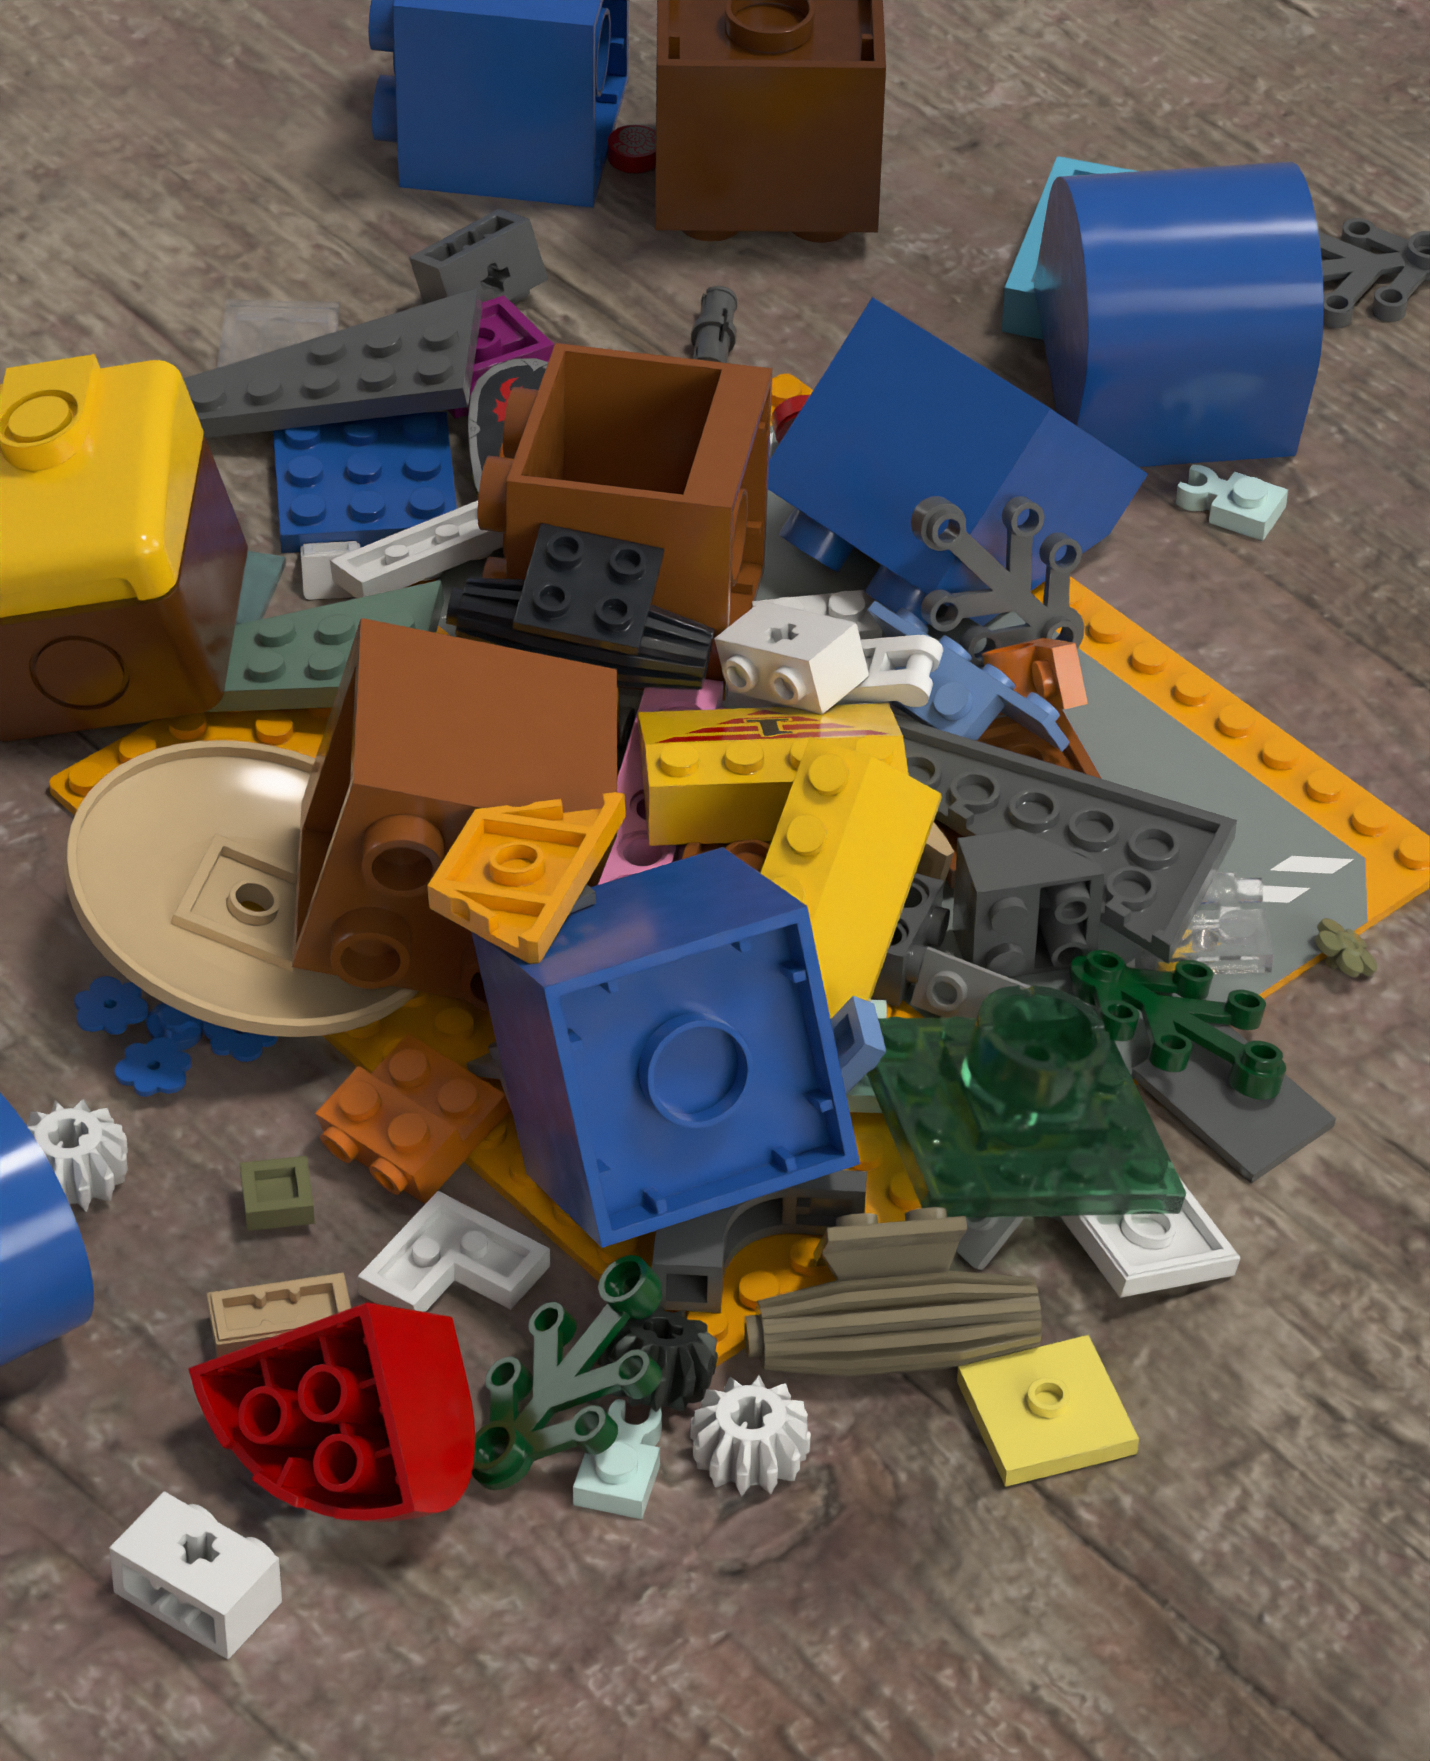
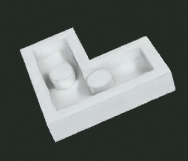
(451, 1244)

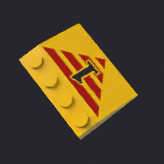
(732, 769)

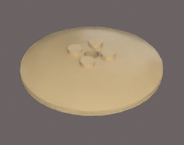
(161, 877)

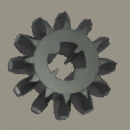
(679, 1348)

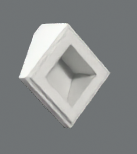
(317, 569)

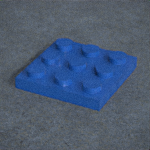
(362, 478)

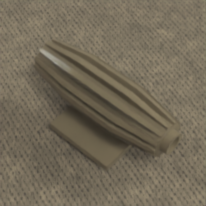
(894, 1304)

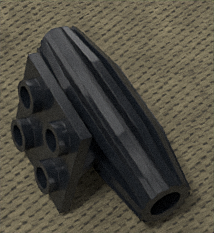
(590, 605)

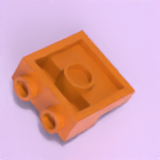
(411, 1118)

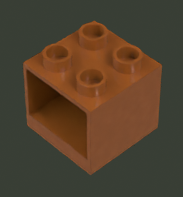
(646, 457)
(406, 757)

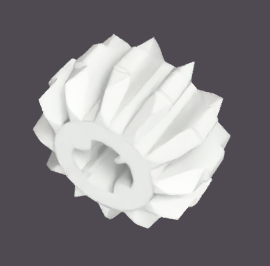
(82, 1150)
(750, 1435)

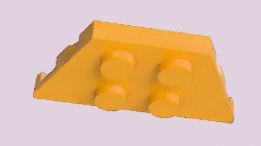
(523, 870)

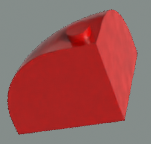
(349, 1413)

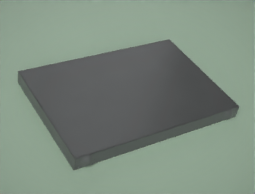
(1241, 1129)

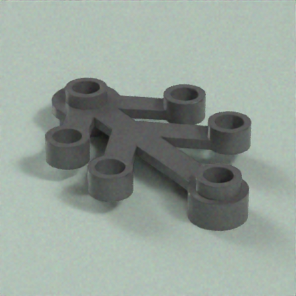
(1362, 268)
(1008, 587)

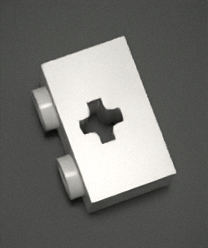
(792, 657)
(196, 1574)

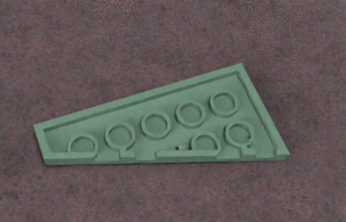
(303, 654)

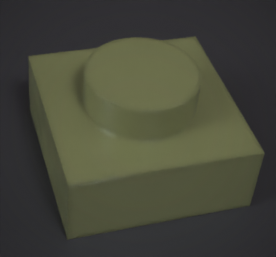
(277, 1193)

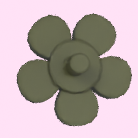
(1344, 949)

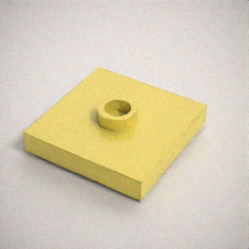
(1047, 1410)

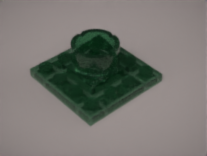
(1021, 1112)

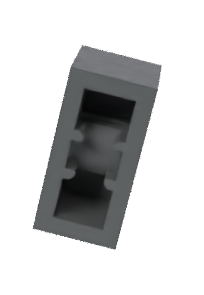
(489, 254)

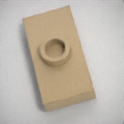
(266, 1310)

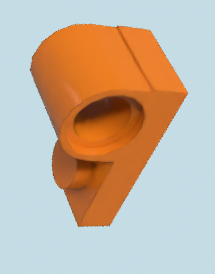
(1042, 667)

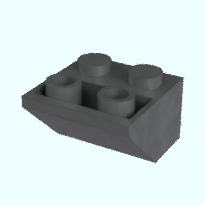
(1024, 903)

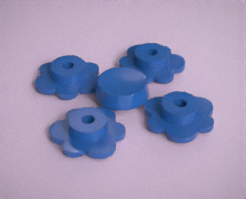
(160, 1063)

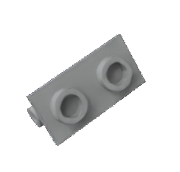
(955, 986)

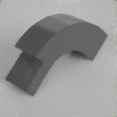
(697, 1252)

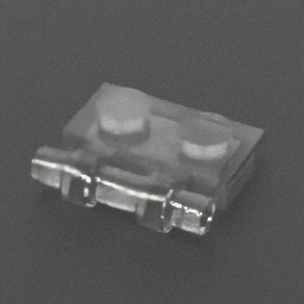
(1224, 938)

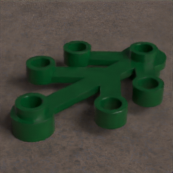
(1106, 980)
(515, 1441)

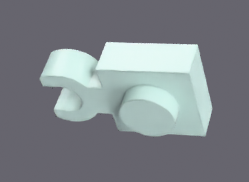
(1236, 504)
(625, 1473)

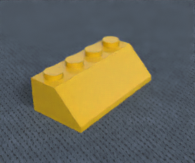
(851, 857)

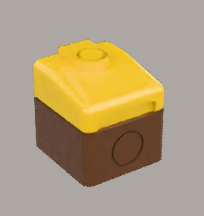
(110, 550)

